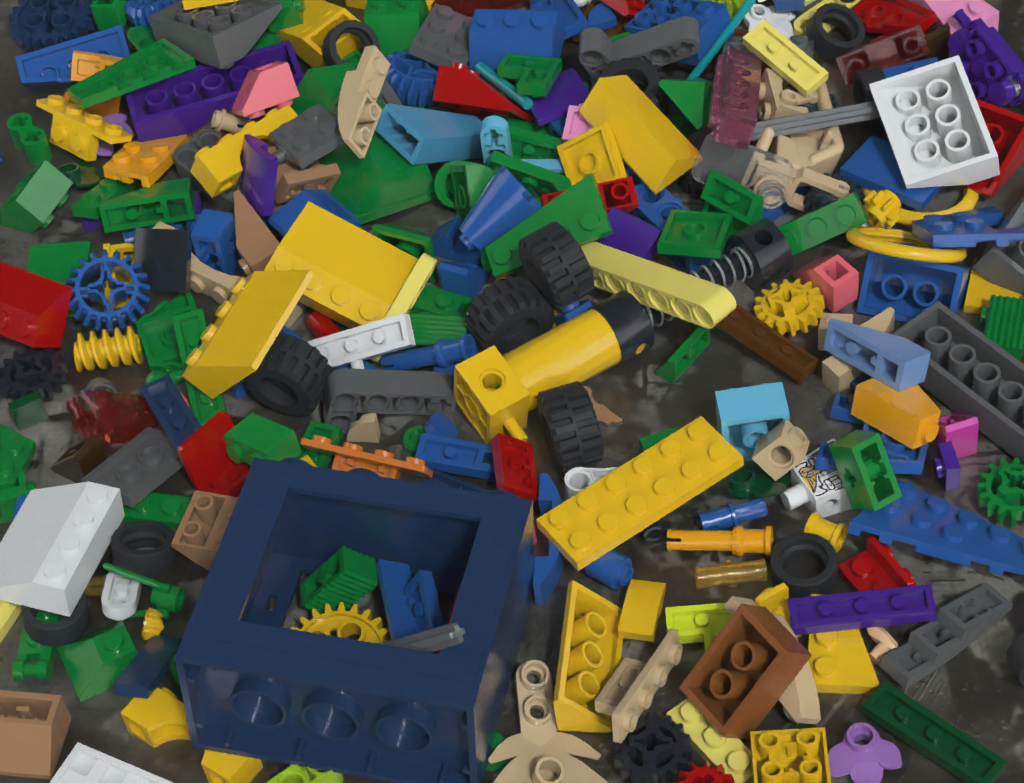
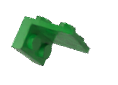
(530, 140)

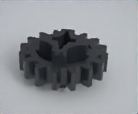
(33, 373)
(653, 751)

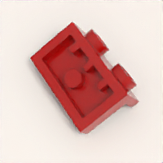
(515, 466)
(874, 569)

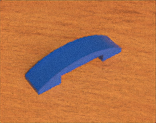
(547, 568)

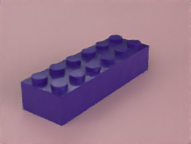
(190, 98)

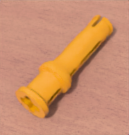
(738, 540)

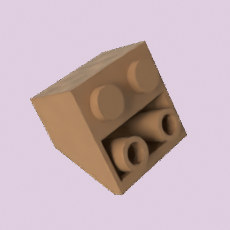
(204, 526)
(31, 733)

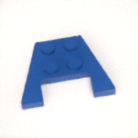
(965, 228)
(902, 458)

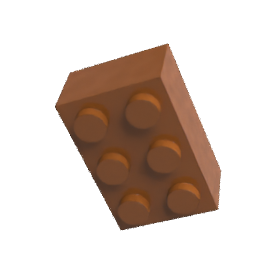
(745, 671)

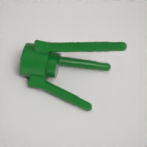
(164, 595)

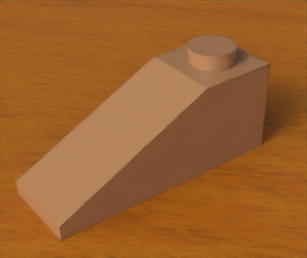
(253, 238)

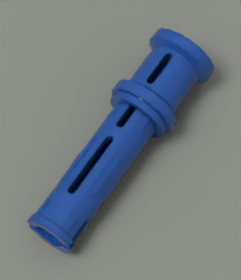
(441, 353)

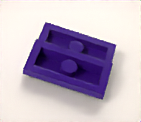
(566, 91)
(258, 175)
(632, 235)

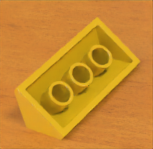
(642, 132)
(586, 659)

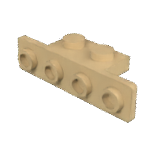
(634, 685)

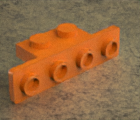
(352, 457)

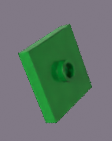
(695, 233)

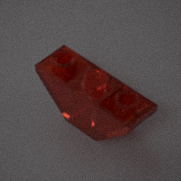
(883, 52)
(117, 415)

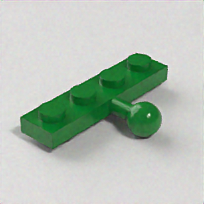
(188, 330)

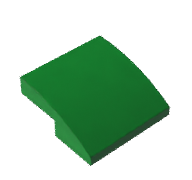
(731, 197)

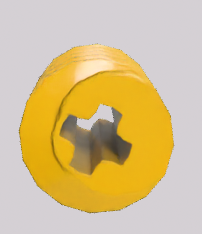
(107, 349)

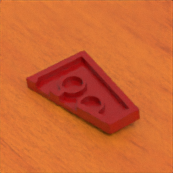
(892, 15)

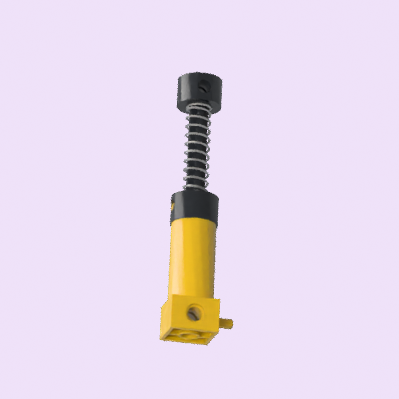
(502, 389)

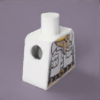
(816, 489)

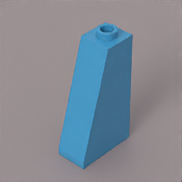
(430, 134)

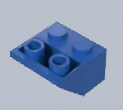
(286, 215)

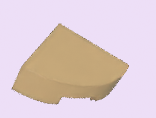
(364, 429)

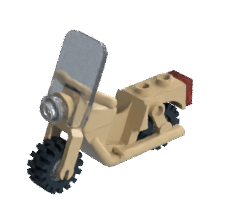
(793, 159)

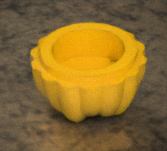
(152, 624)

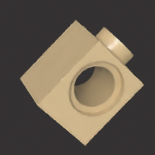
(776, 460)

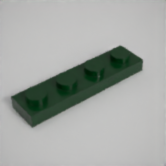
(933, 736)

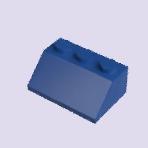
(514, 32)
(910, 286)

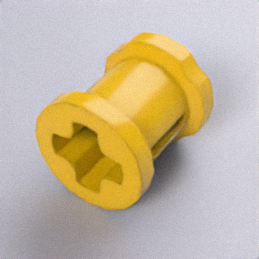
(828, 530)

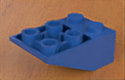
(710, 15)

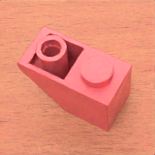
(834, 277)

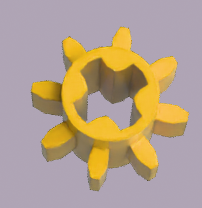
(882, 208)

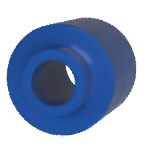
(611, 569)

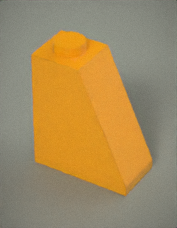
(903, 415)

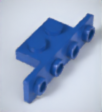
(408, 601)

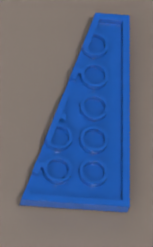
(942, 531)

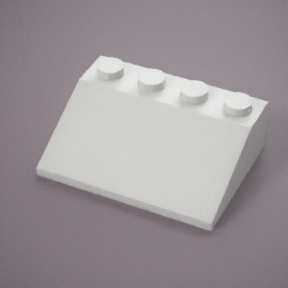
(936, 126)
(57, 544)

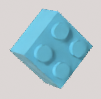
(749, 414)

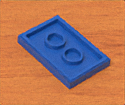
(877, 170)

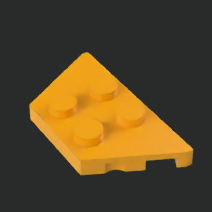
(143, 160)

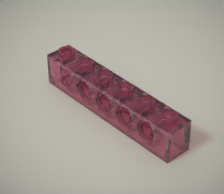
(735, 98)

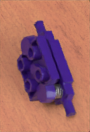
(989, 62)

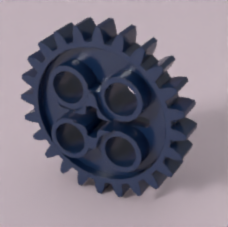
(40, 26)

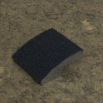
(164, 258)

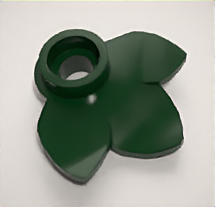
(82, 173)
(756, 482)

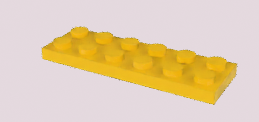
(639, 493)

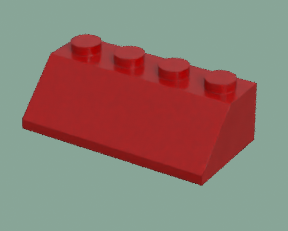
(32, 307)

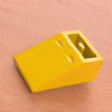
(317, 22)
(790, 756)

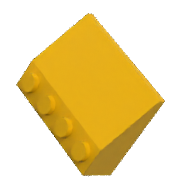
(353, 269)
(244, 329)

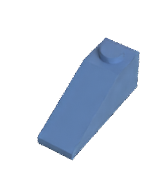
(877, 353)

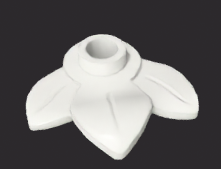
(778, 19)

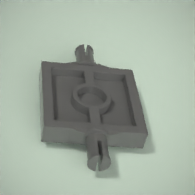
(307, 137)

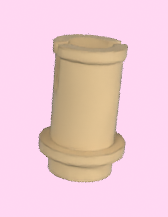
(227, 122)

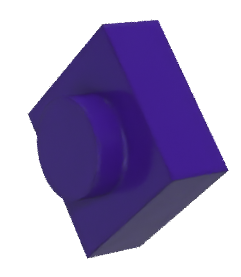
(947, 466)

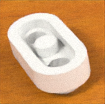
(120, 597)

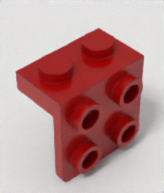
(208, 462)

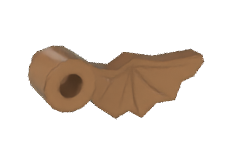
(603, 414)

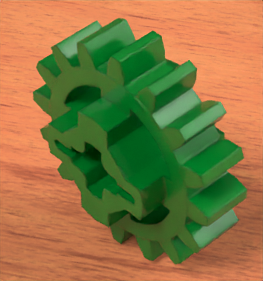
(1009, 496)

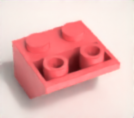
(265, 88)

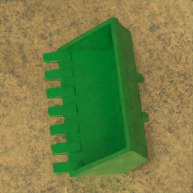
(384, 178)

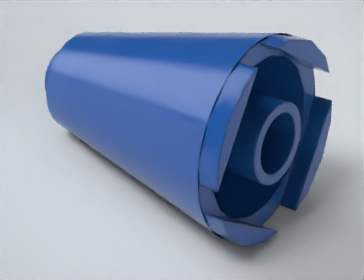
(497, 210)

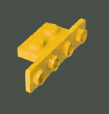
(79, 130)

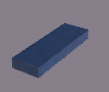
(170, 410)
(147, 668)

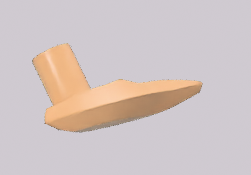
(884, 642)

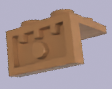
(293, 179)

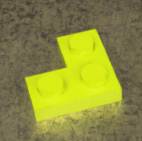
(697, 622)

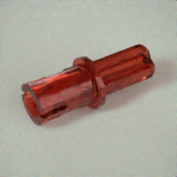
(80, 421)

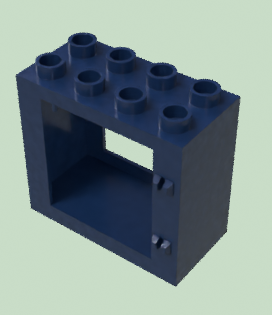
(342, 699)

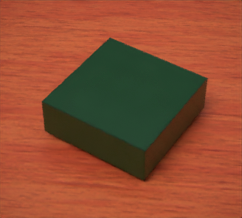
(28, 410)

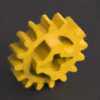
(790, 306)

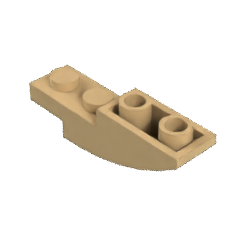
(357, 100)
(801, 696)

